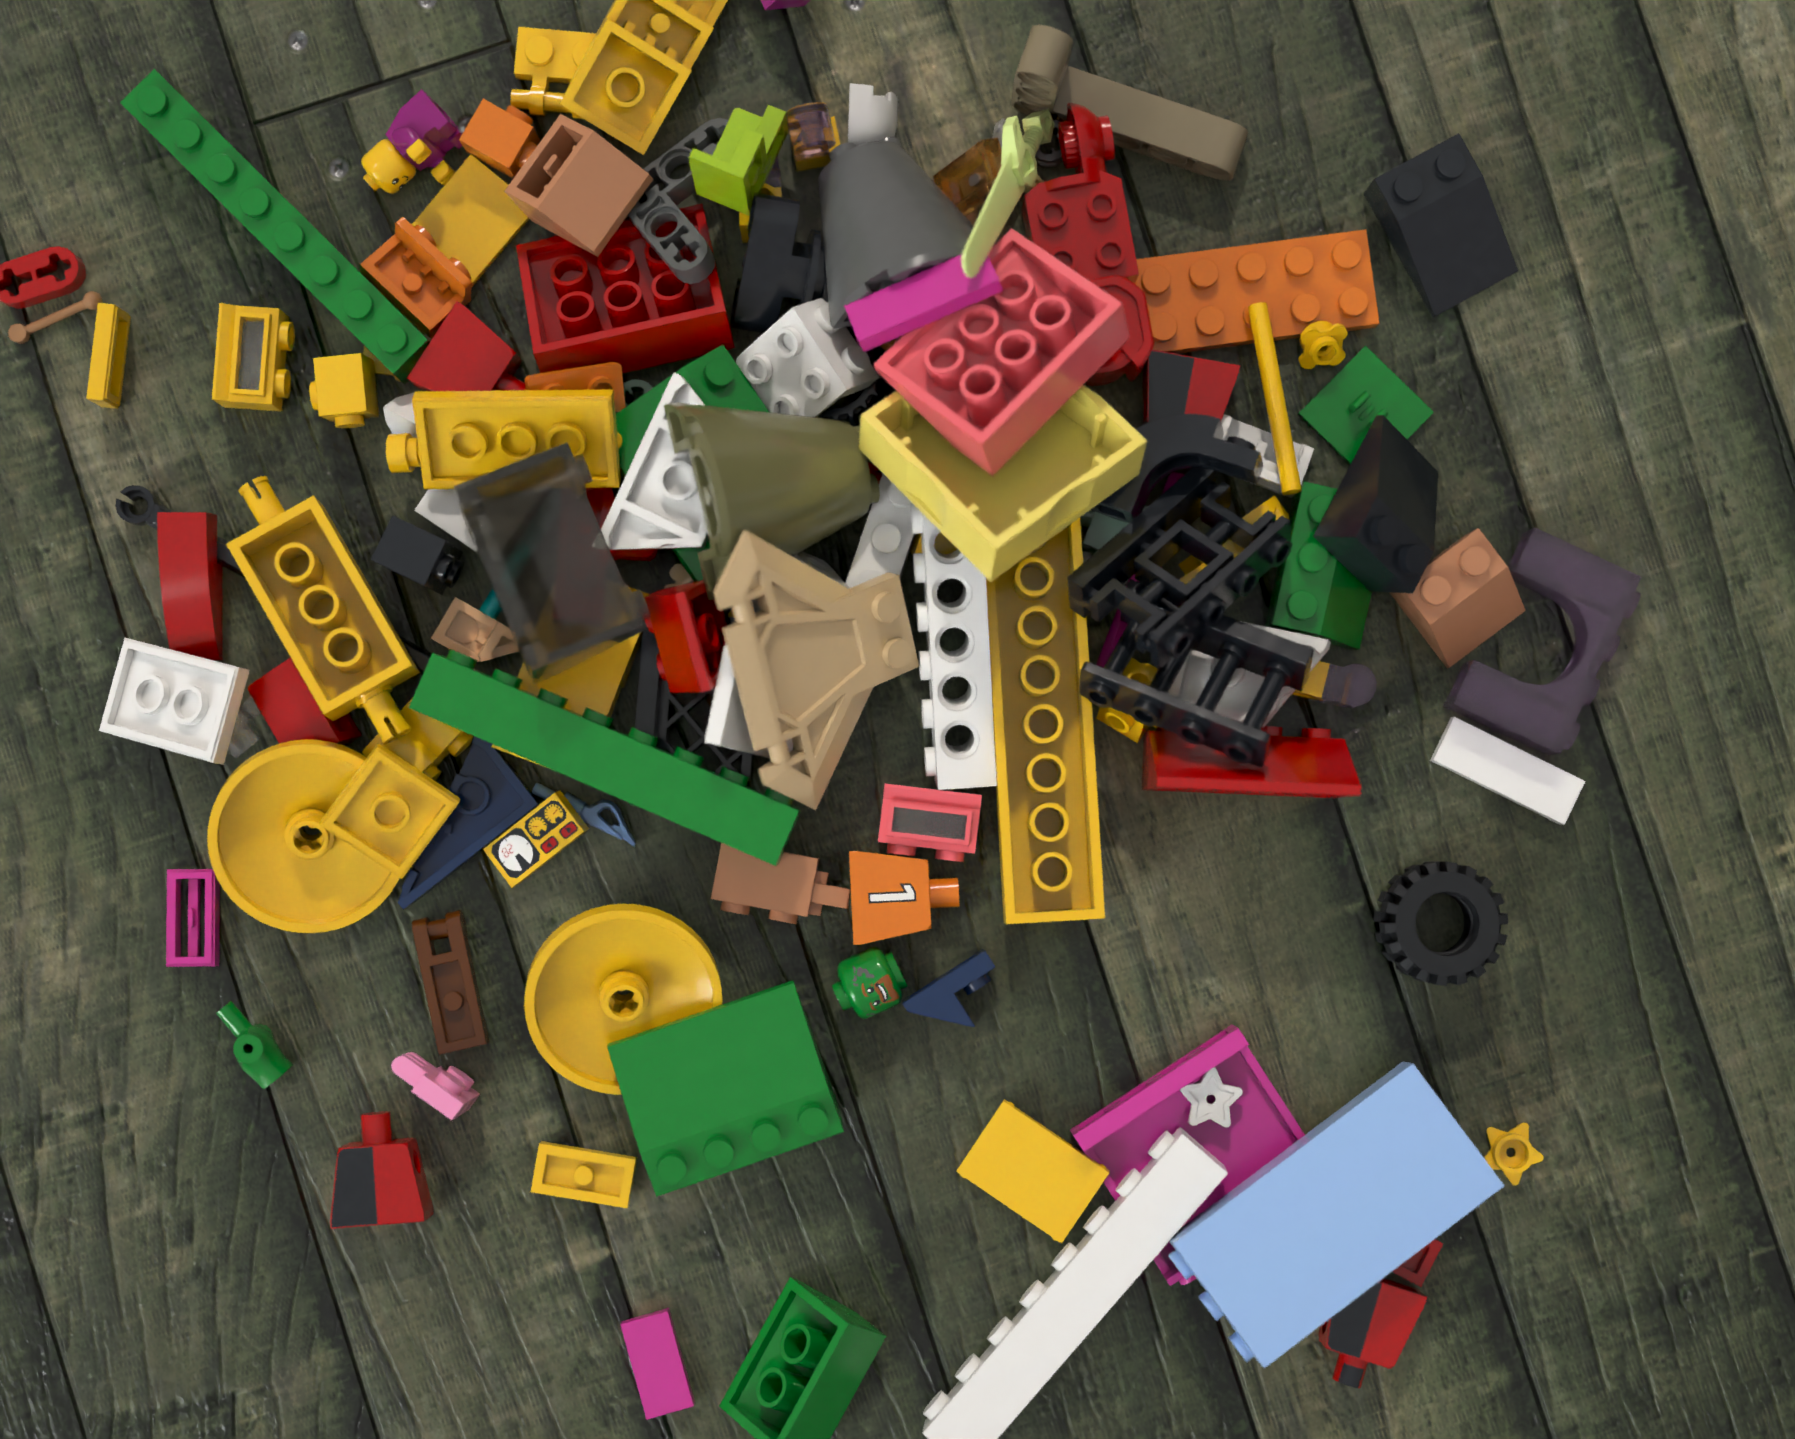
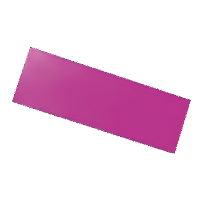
(919, 301)

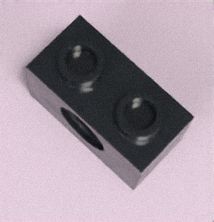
(419, 556)

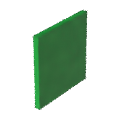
(1354, 398)

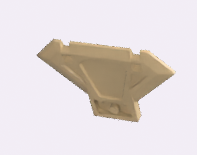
(807, 658)

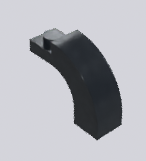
(1177, 444)

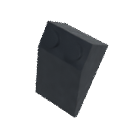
(1443, 225)
(1383, 513)

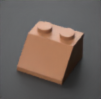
(1462, 598)

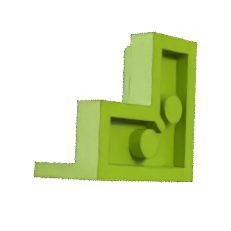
(740, 158)

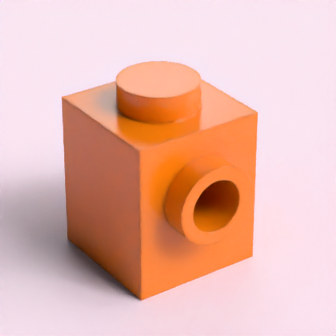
(500, 137)

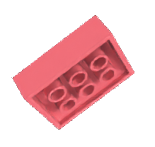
(1010, 359)

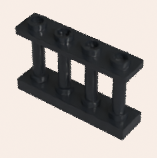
(1236, 647)

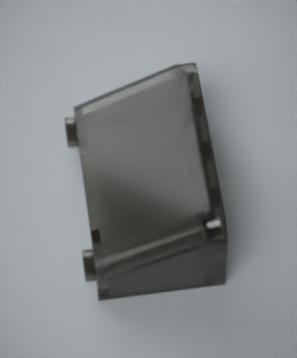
(549, 561)

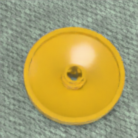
(269, 860)
(605, 950)

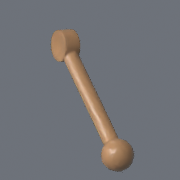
(21, 334)

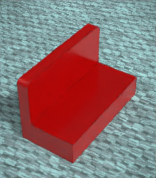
(293, 710)

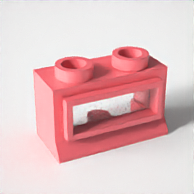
(929, 820)

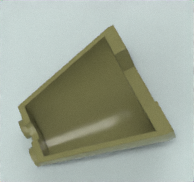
(770, 476)

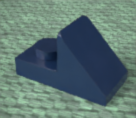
(939, 996)

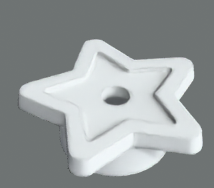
(1224, 1097)

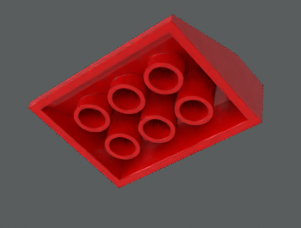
(620, 303)
(1294, 766)

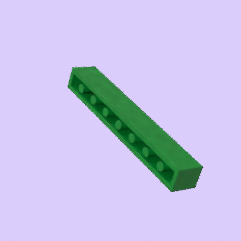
(277, 224)
(604, 757)

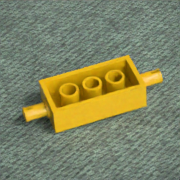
(323, 609)

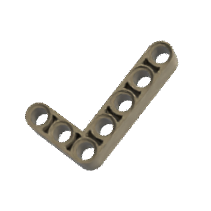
(1137, 118)

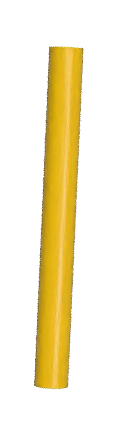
(1274, 398)

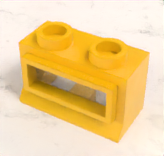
(252, 357)

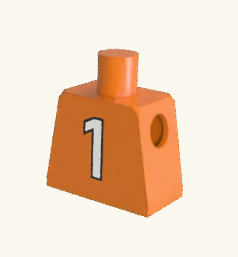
(894, 895)

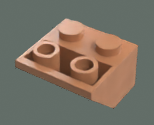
(578, 185)

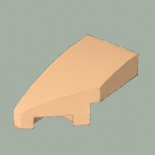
(473, 633)

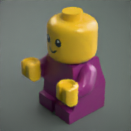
(415, 139)

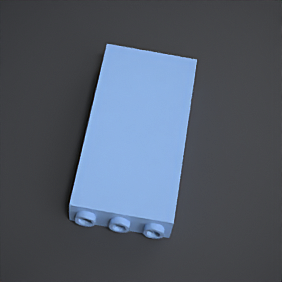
(1333, 1214)

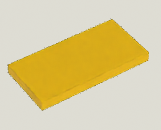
(483, 431)

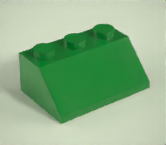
(1311, 587)
(802, 1367)

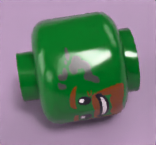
(869, 983)

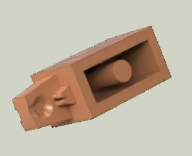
(784, 889)

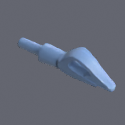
(591, 813)

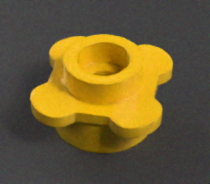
(1322, 344)

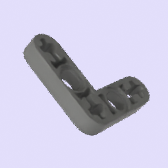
(662, 206)

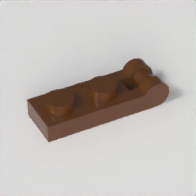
(450, 983)

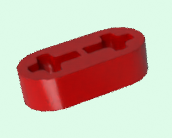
(40, 288)

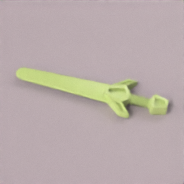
(1015, 176)

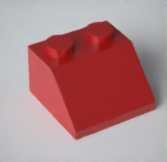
(687, 636)

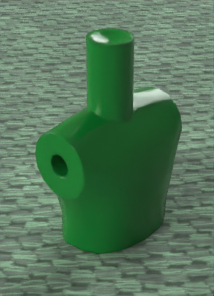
(254, 1047)

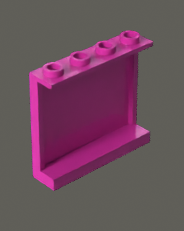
(1132, 1123)

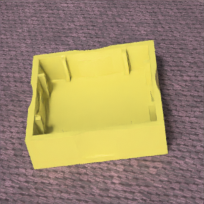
(1037, 493)

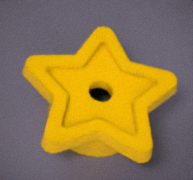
(1524, 1152)

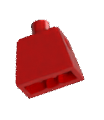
(466, 358)

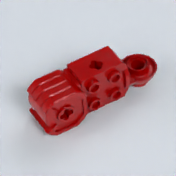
(1088, 229)

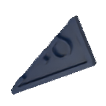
(488, 806)

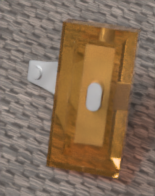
(973, 173)

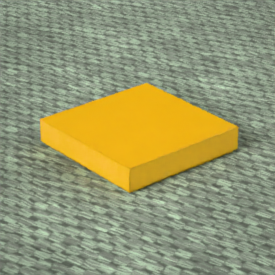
(389, 811)

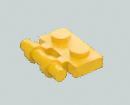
(546, 58)

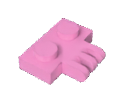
(443, 1089)

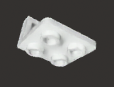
(805, 363)

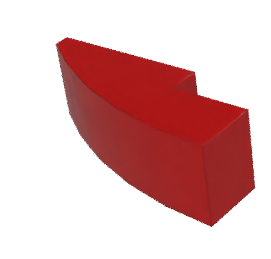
(191, 582)

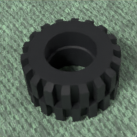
(1480, 930)

